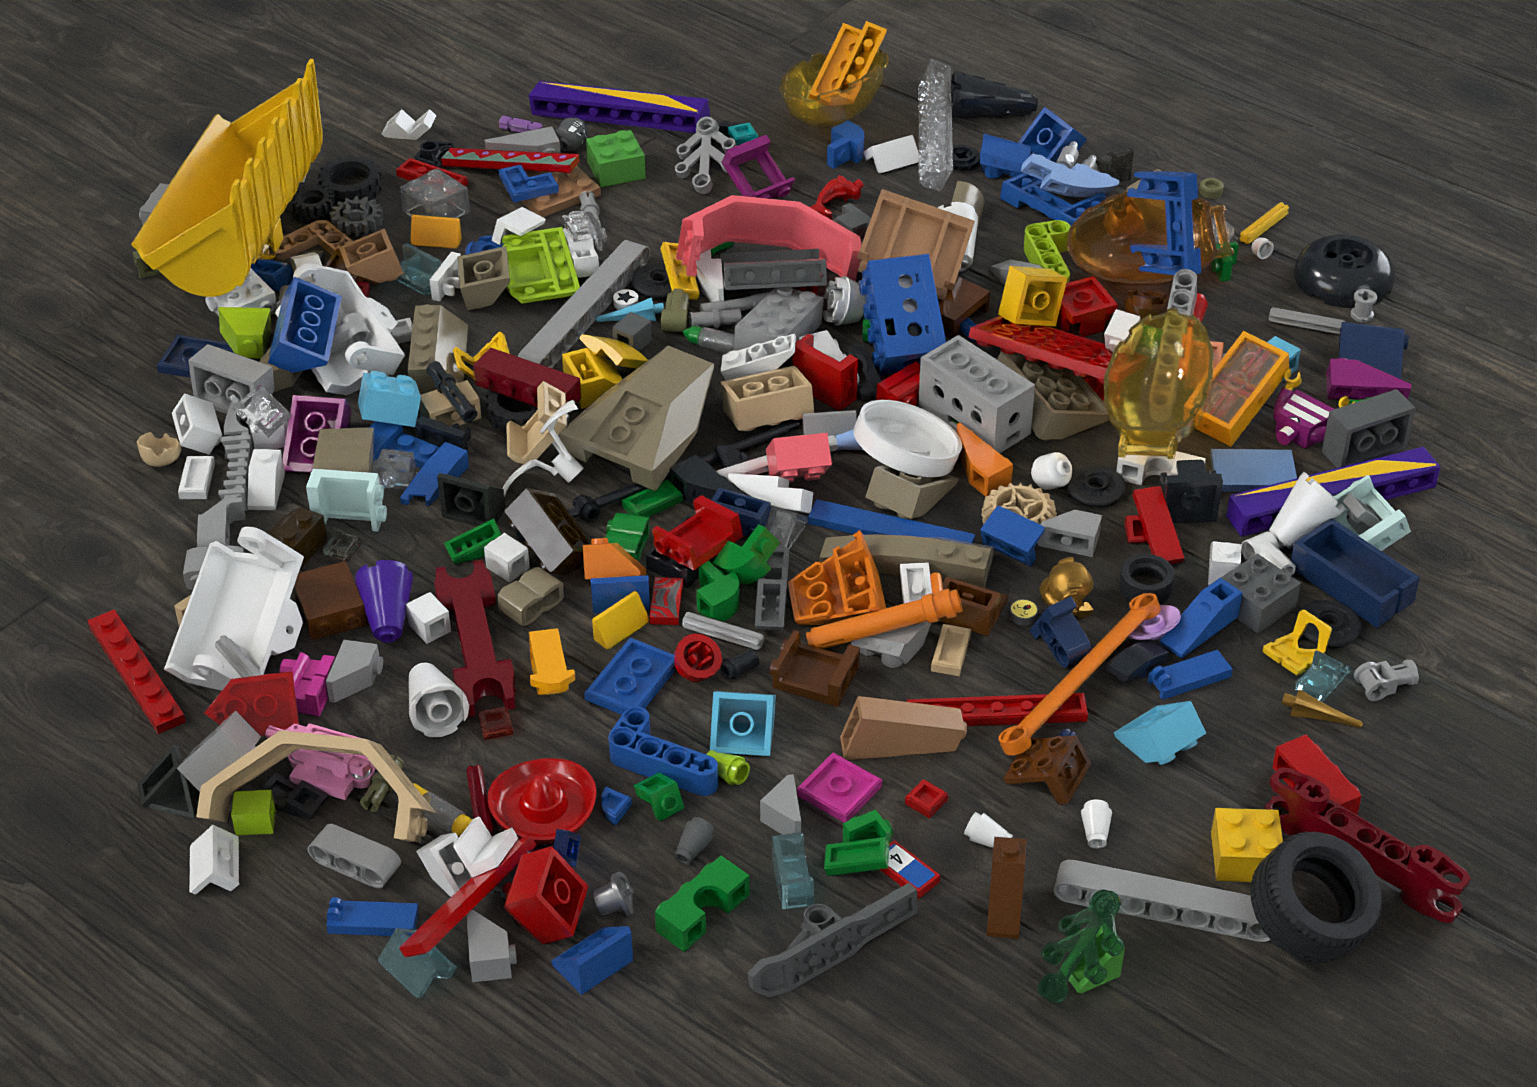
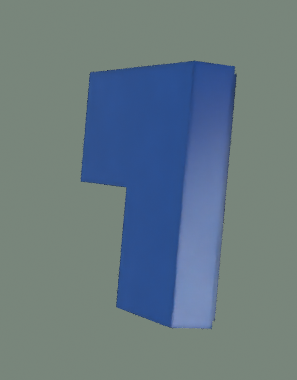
(522, 187)

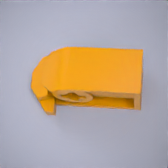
(548, 663)

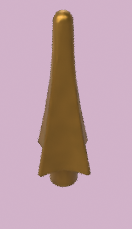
(1308, 707)

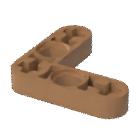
(313, 235)

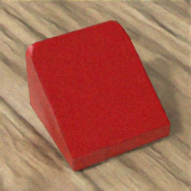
(1134, 529)

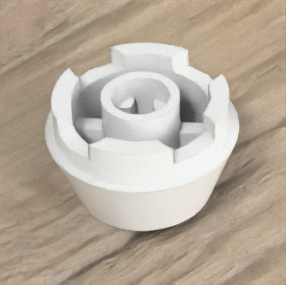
(843, 302)

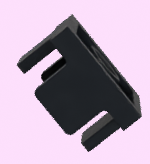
(1193, 493)

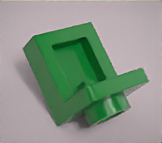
(1223, 265)
(867, 827)

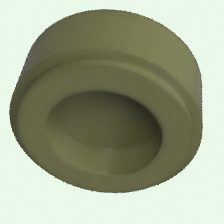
(1211, 188)

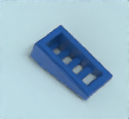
(273, 273)

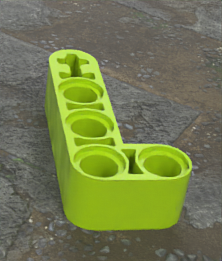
(1044, 244)

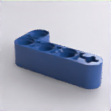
(639, 752)

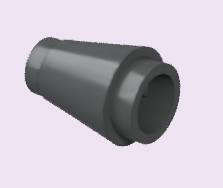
(694, 839)

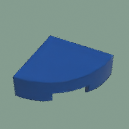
(614, 805)

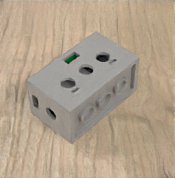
(978, 391)

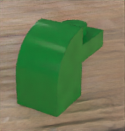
(751, 558)
(718, 594)

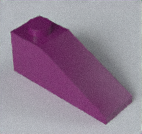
(1360, 380)

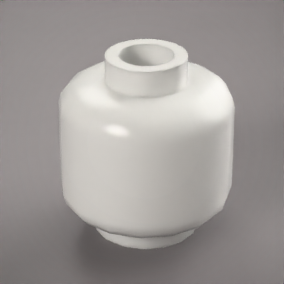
(1051, 471)

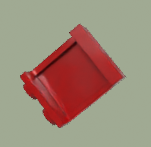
(830, 380)
(700, 535)

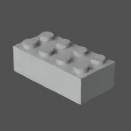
(780, 314)

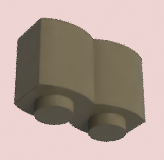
(530, 596)

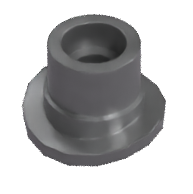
(615, 896)

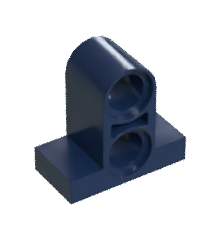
(1062, 633)

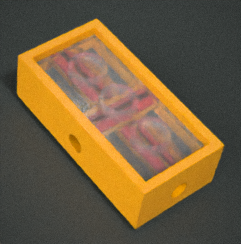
(1242, 386)

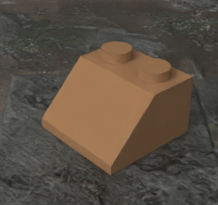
(372, 258)

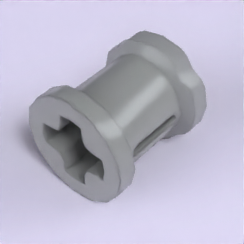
(1363, 306)

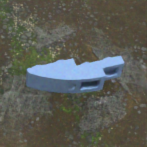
(1073, 182)

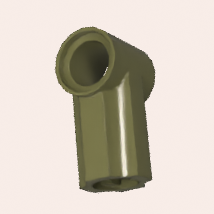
(675, 315)

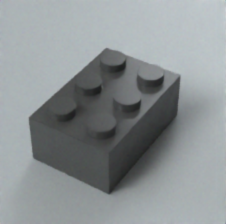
(1368, 429)

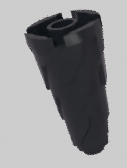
(978, 97)

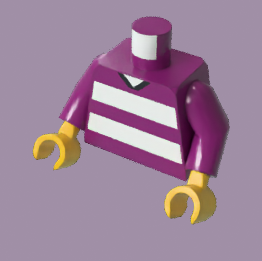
(1300, 416)

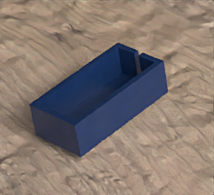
(1354, 572)

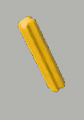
(1264, 223)

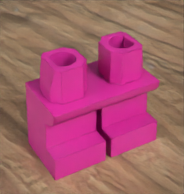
(309, 681)

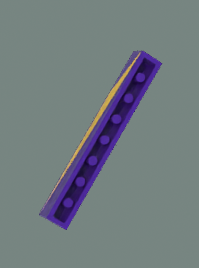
(618, 106)
(1391, 477)

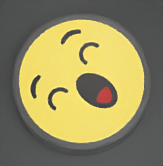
(1023, 612)

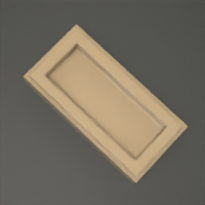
(951, 650)

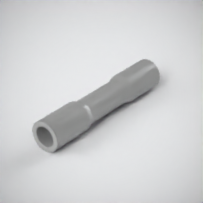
(741, 303)

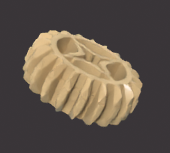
(1021, 500)

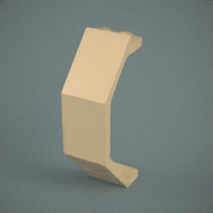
(217, 792)

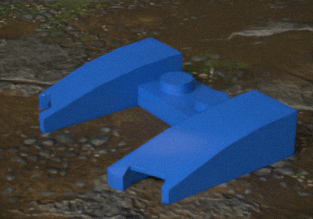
(1026, 190)
(1178, 191)
(428, 457)

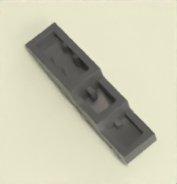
(773, 592)

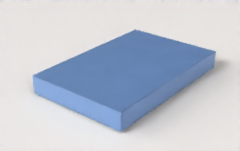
(1252, 468)

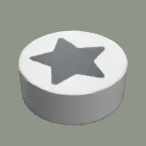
(624, 299)

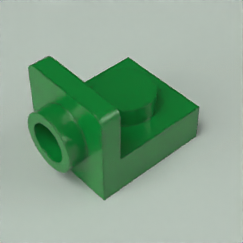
(661, 794)

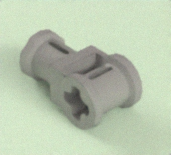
(1385, 678)

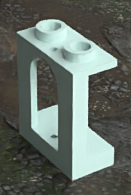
(1393, 523)

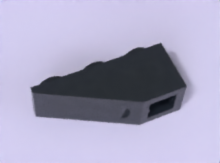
(698, 478)

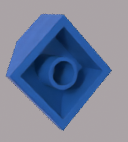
(1050, 135)

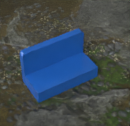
(1012, 535)

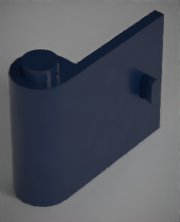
(1374, 346)

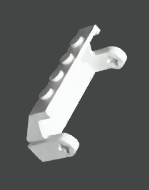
(346, 366)
(238, 598)

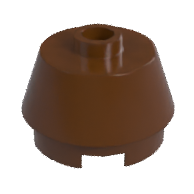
(1146, 303)

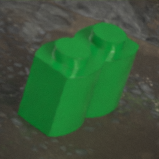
(629, 532)

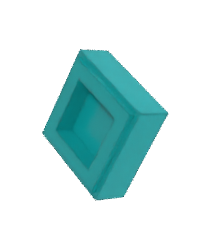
(742, 133)

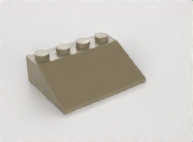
(1062, 400)

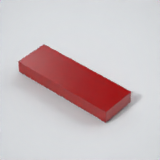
(413, 169)
(1158, 524)

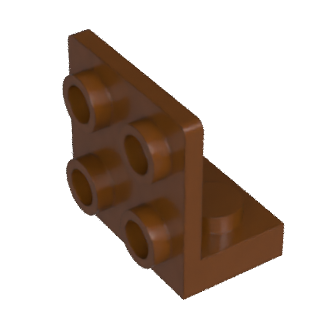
(1056, 761)

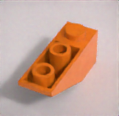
(983, 464)

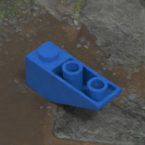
(1204, 617)

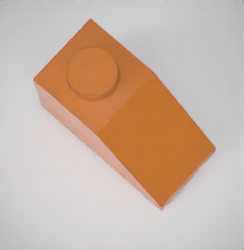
(609, 560)

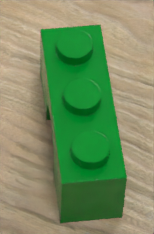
(716, 885)

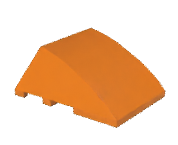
(838, 587)

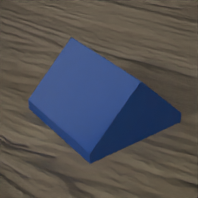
(613, 589)
(595, 957)

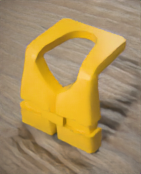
(498, 342)
(1287, 650)

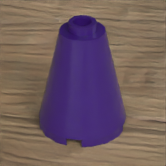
(385, 593)

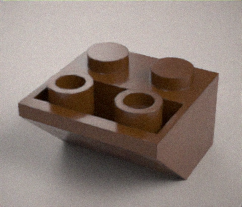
(979, 606)

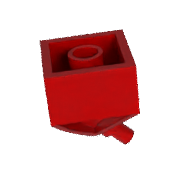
(545, 896)

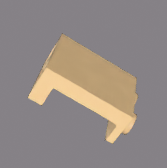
(526, 441)

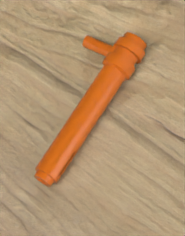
(928, 608)

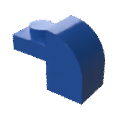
(846, 144)

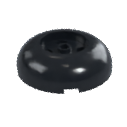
(1340, 266)

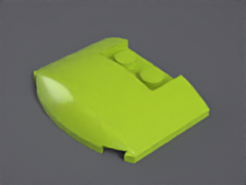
(540, 266)

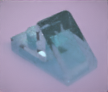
(1322, 676)

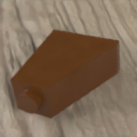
(1006, 887)

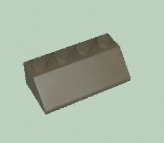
(433, 339)

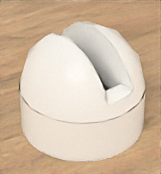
(1262, 248)

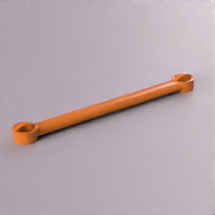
(1017, 738)

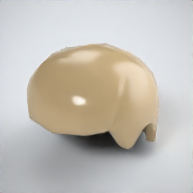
(158, 451)

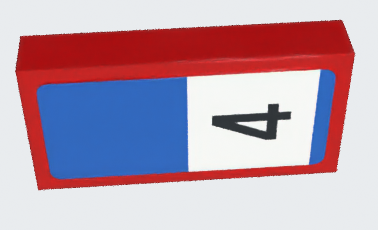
(907, 868)

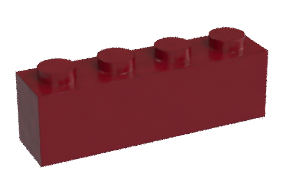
(521, 377)

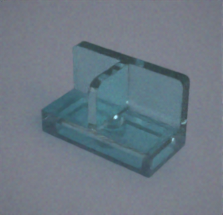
(418, 269)

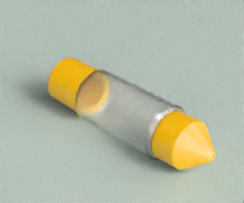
(446, 815)

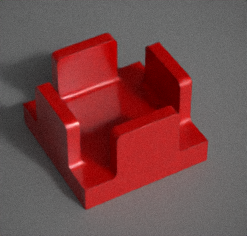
(1086, 303)

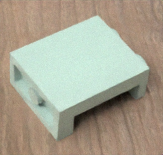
(347, 496)

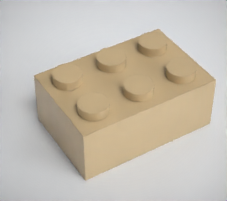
(767, 398)

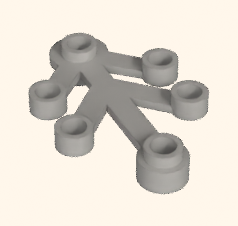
(706, 130)

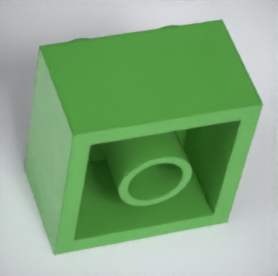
(615, 158)

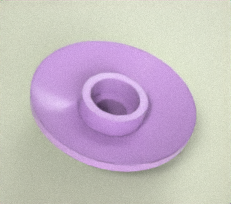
(1157, 626)

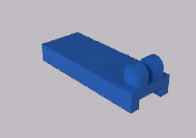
(1190, 674)
(370, 917)

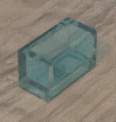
(791, 871)

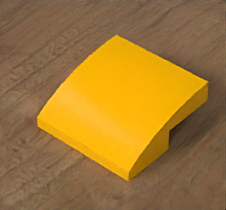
(617, 351)

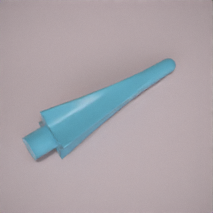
(645, 309)

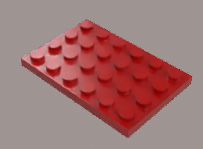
(1045, 344)

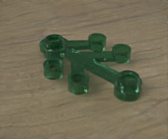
(1101, 912)

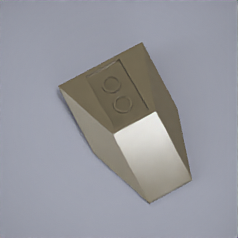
(645, 417)

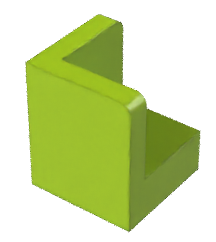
(253, 812)

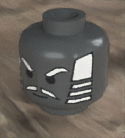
(571, 134)

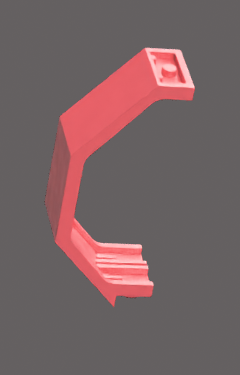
(768, 223)

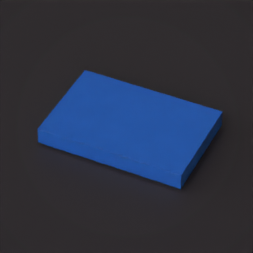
(631, 677)

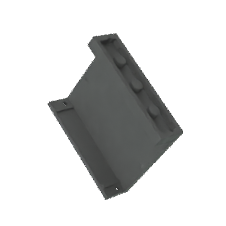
(773, 269)

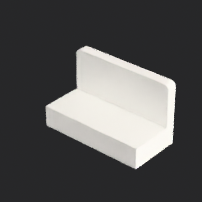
(893, 154)
(517, 222)
(481, 850)
(214, 860)

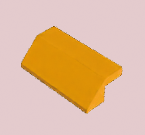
(848, 58)

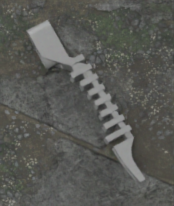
(215, 523)

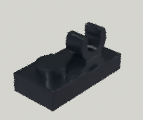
(439, 433)

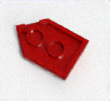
(259, 700)

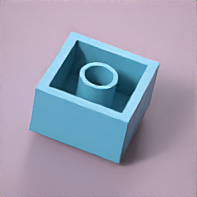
(389, 399)

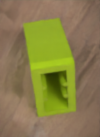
(246, 329)

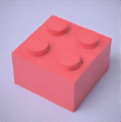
(799, 456)

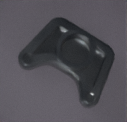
(433, 151)

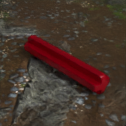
(479, 795)

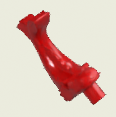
(837, 189)

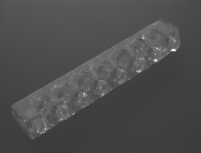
(935, 125)

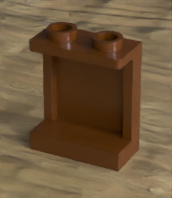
(960, 304)
(329, 600)
(814, 671)

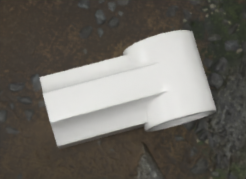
(1268, 547)

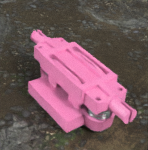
(325, 770)

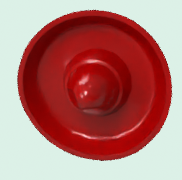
(542, 797)

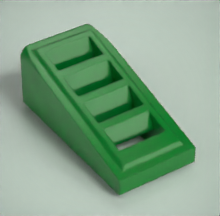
(485, 532)

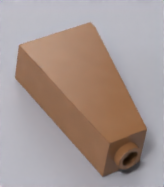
(899, 729)

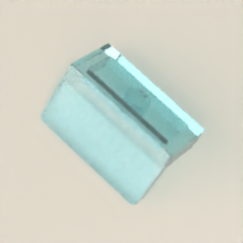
(416, 971)

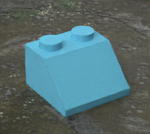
(742, 723)
(1162, 732)

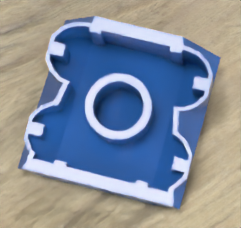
(1002, 156)

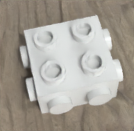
(252, 294)

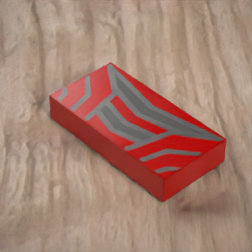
(666, 601)

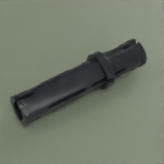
(438, 374)

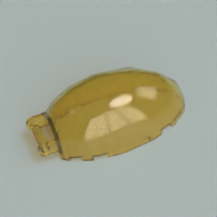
(832, 106)
(1159, 383)

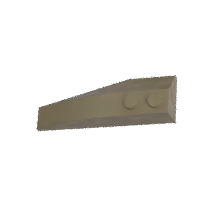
(946, 556)

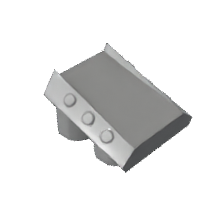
(896, 645)

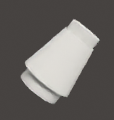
(1096, 821)
(983, 829)

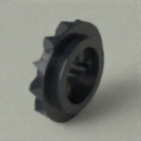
(965, 157)

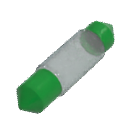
(710, 338)

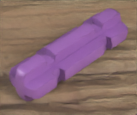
(518, 125)

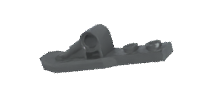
(829, 940)

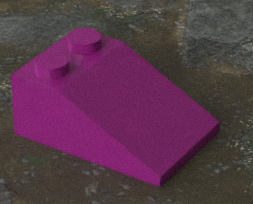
(307, 418)

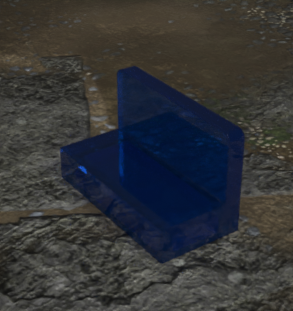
(567, 845)

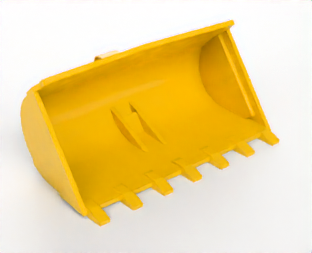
(231, 193)

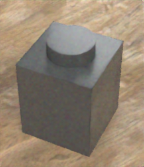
(633, 331)

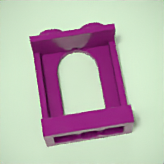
(748, 151)

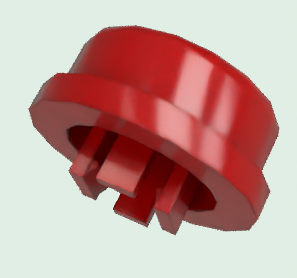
(697, 657)

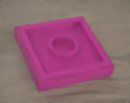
(839, 787)

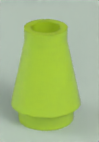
(731, 767)

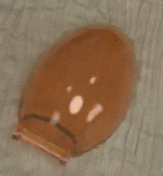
(1103, 237)

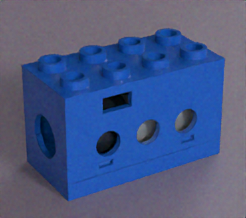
(901, 311)

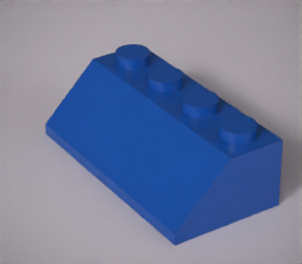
(304, 327)

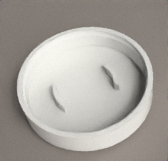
(907, 438)

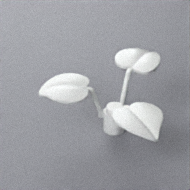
(564, 463)

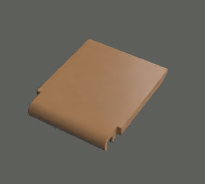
(914, 228)

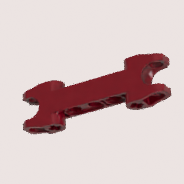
(482, 673)
(1412, 870)

